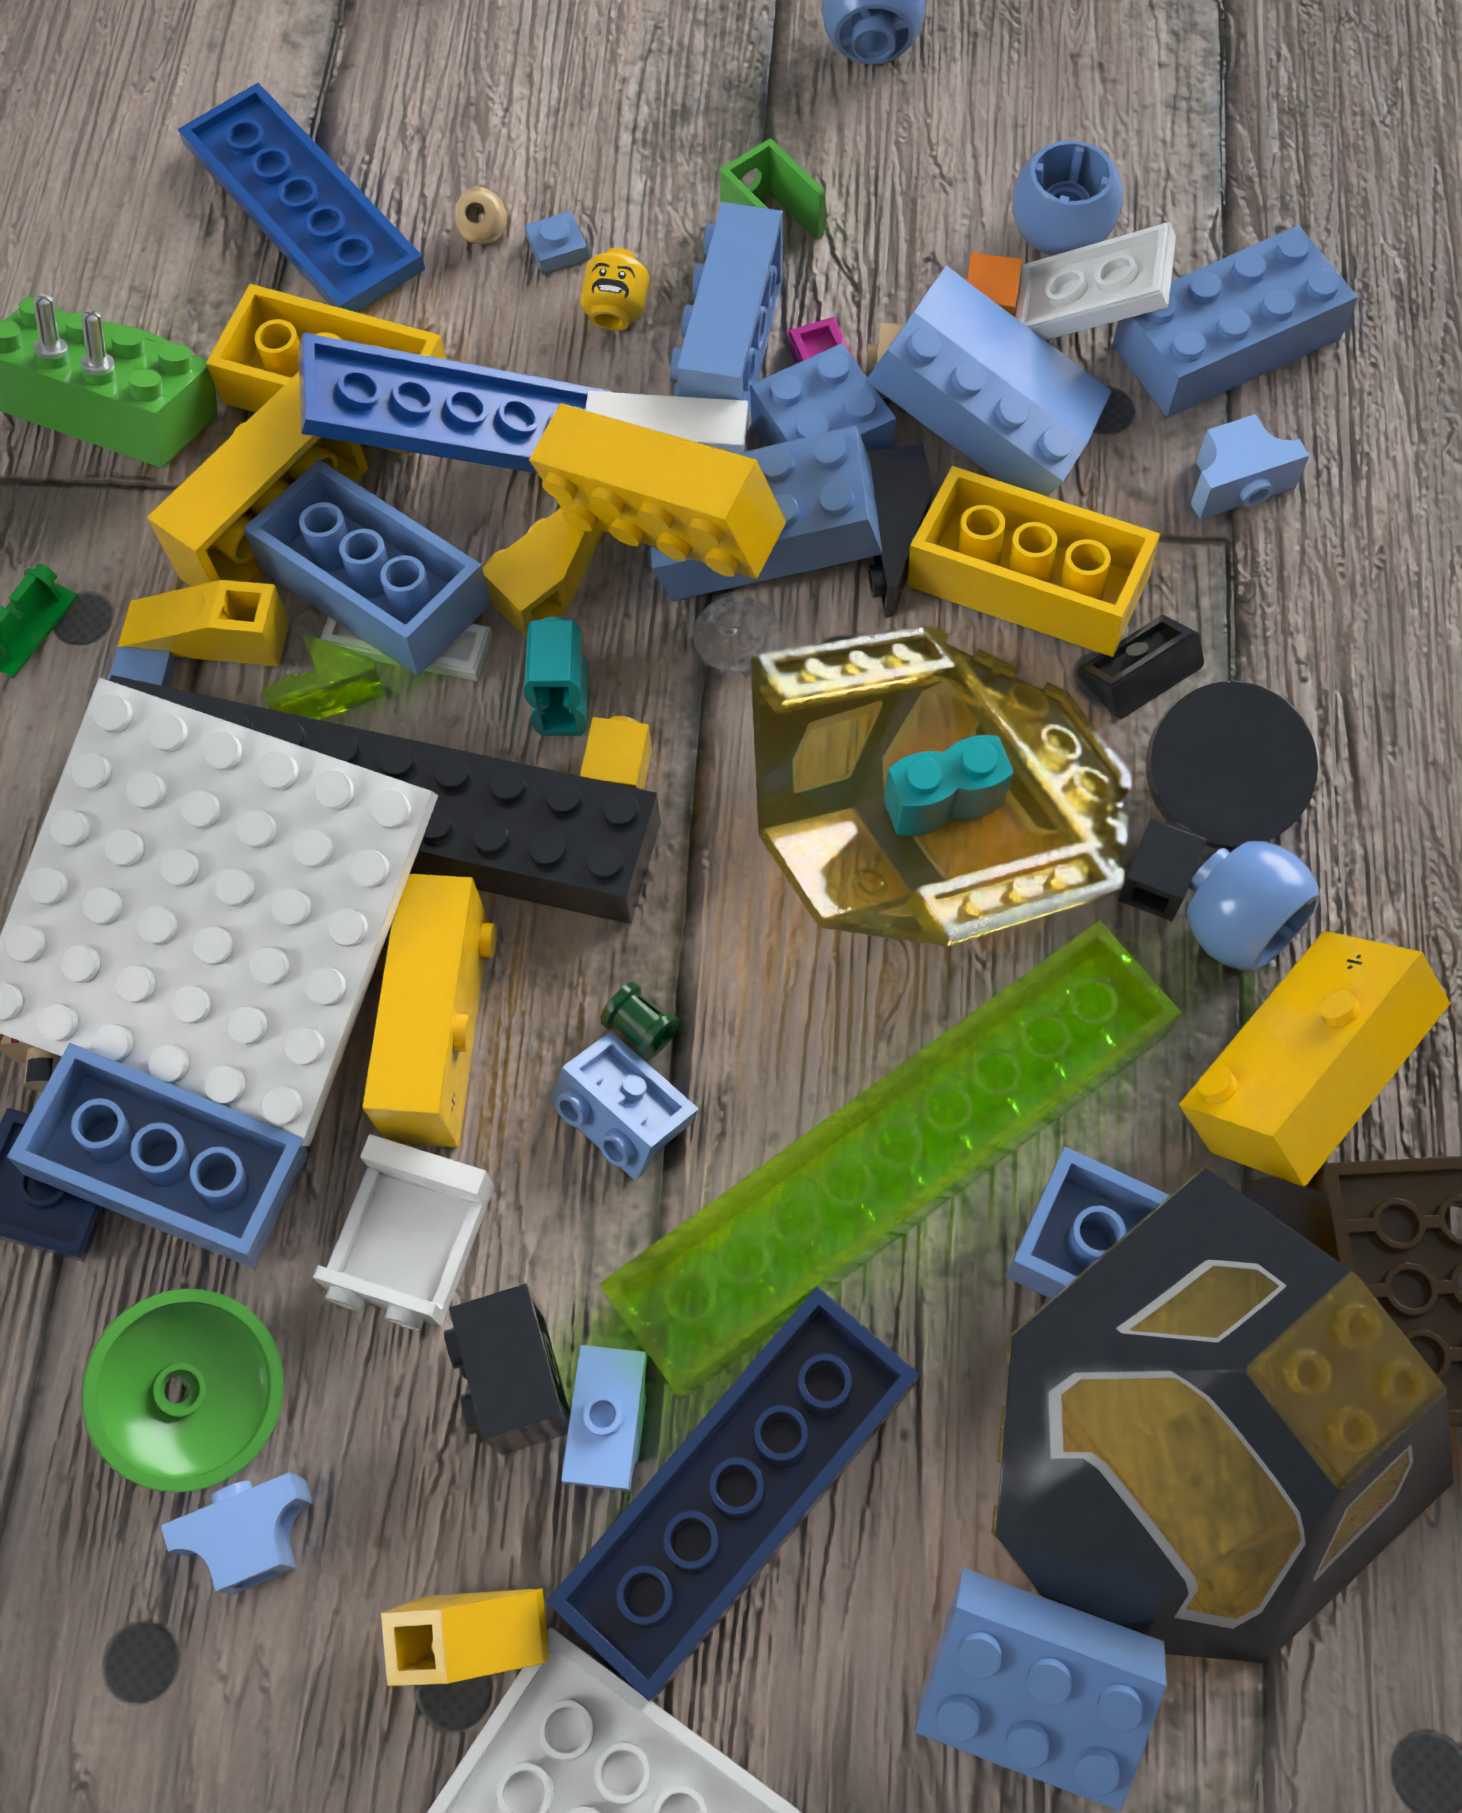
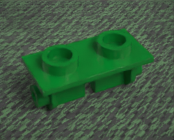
(31, 616)

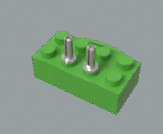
(103, 381)

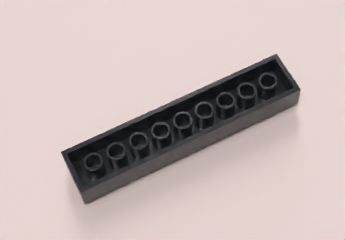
(494, 819)

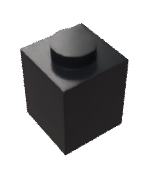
(1162, 869)

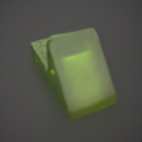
(335, 685)

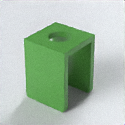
(781, 179)

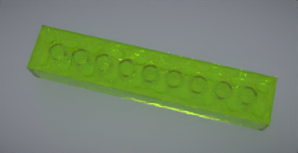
(887, 1159)

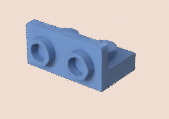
(621, 1104)

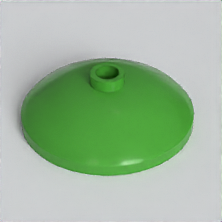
(228, 1399)

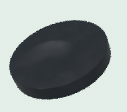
(1232, 764)

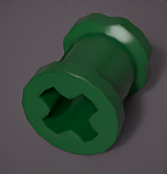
(639, 1020)

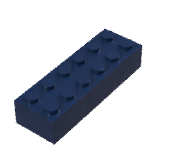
(732, 1493)

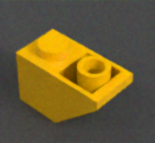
(464, 1636)

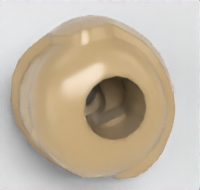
(473, 204)

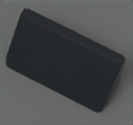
(1143, 665)

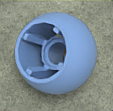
(873, 28)
(1067, 197)
(1250, 903)

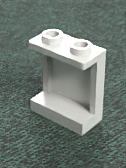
(406, 1234)

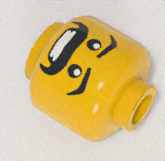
(614, 289)

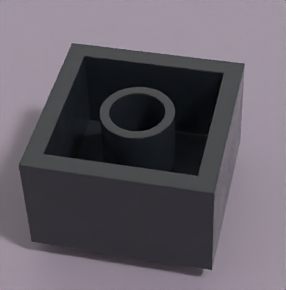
(509, 1369)

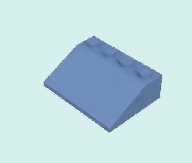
(990, 386)

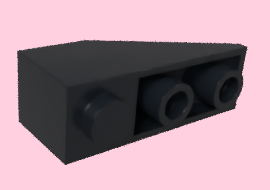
(902, 501)

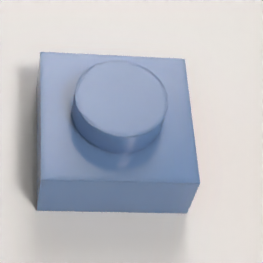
(556, 242)

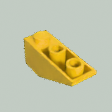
(540, 571)
(211, 623)

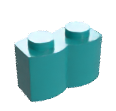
(556, 677)
(938, 786)

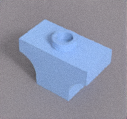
(1244, 467)
(605, 1418)
(243, 1532)

